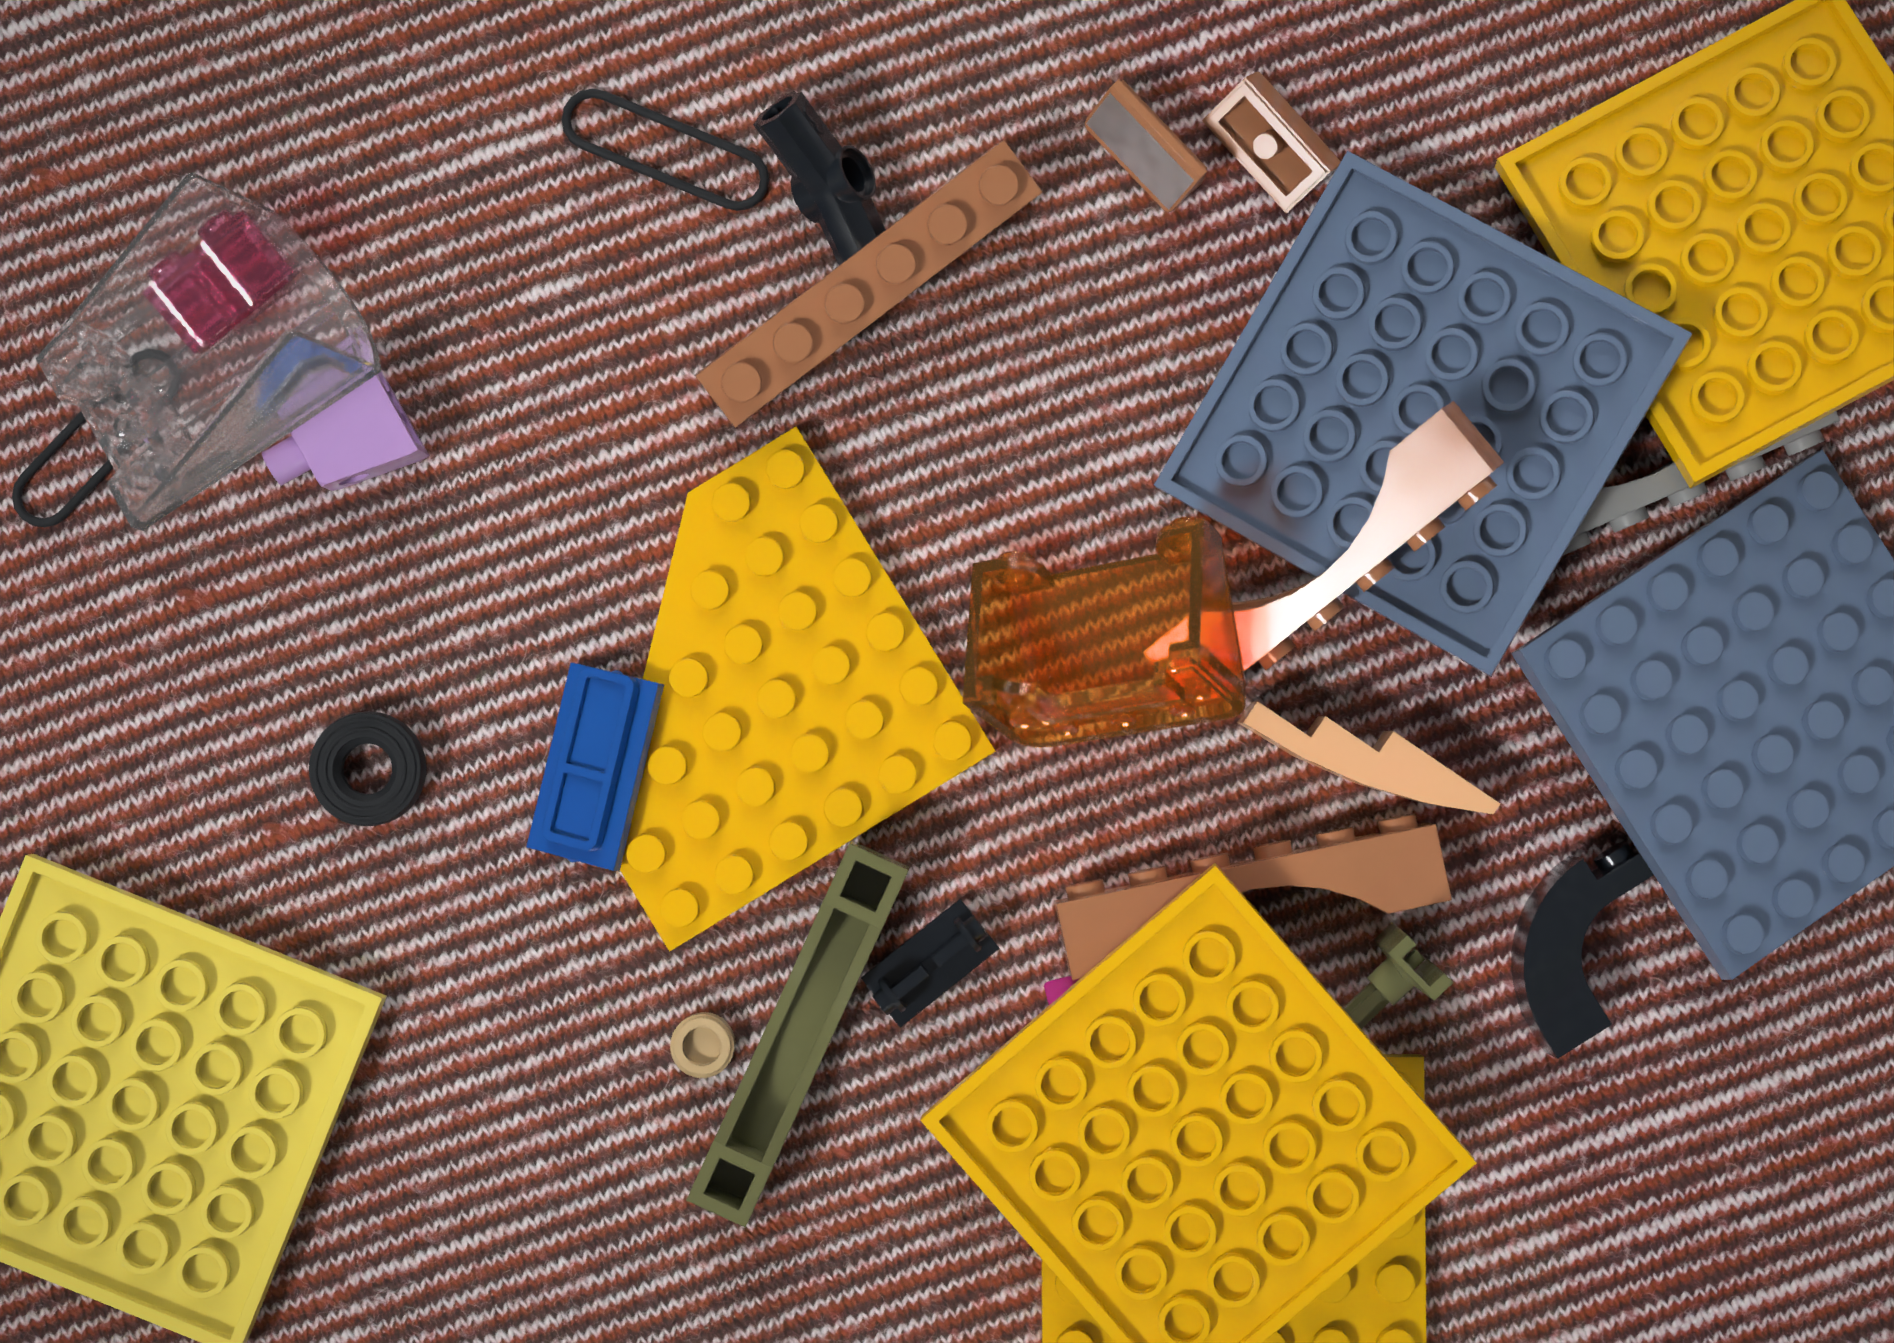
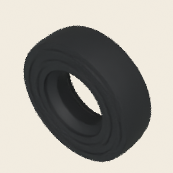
(328, 761)

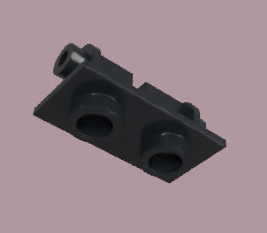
(929, 963)

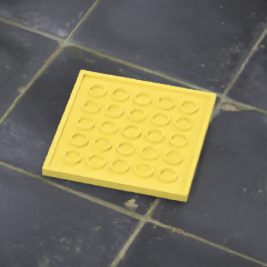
(160, 1100)

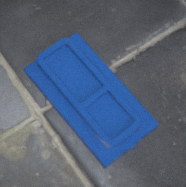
(595, 766)

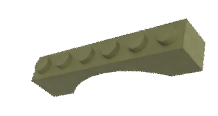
(798, 1033)

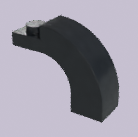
(1550, 942)

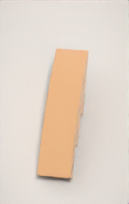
(1389, 766)

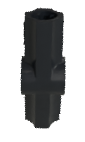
(827, 180)

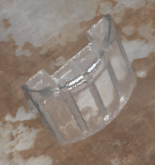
(189, 418)

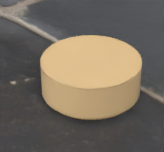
(702, 1045)

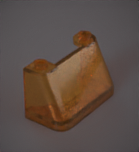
(1105, 643)

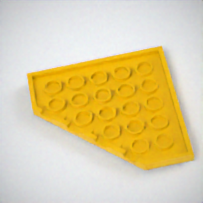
(787, 699)

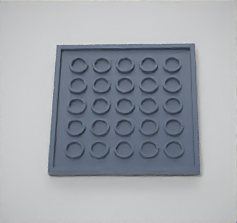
(1366, 337)
(1742, 711)

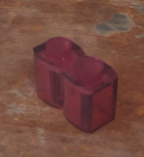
(219, 280)

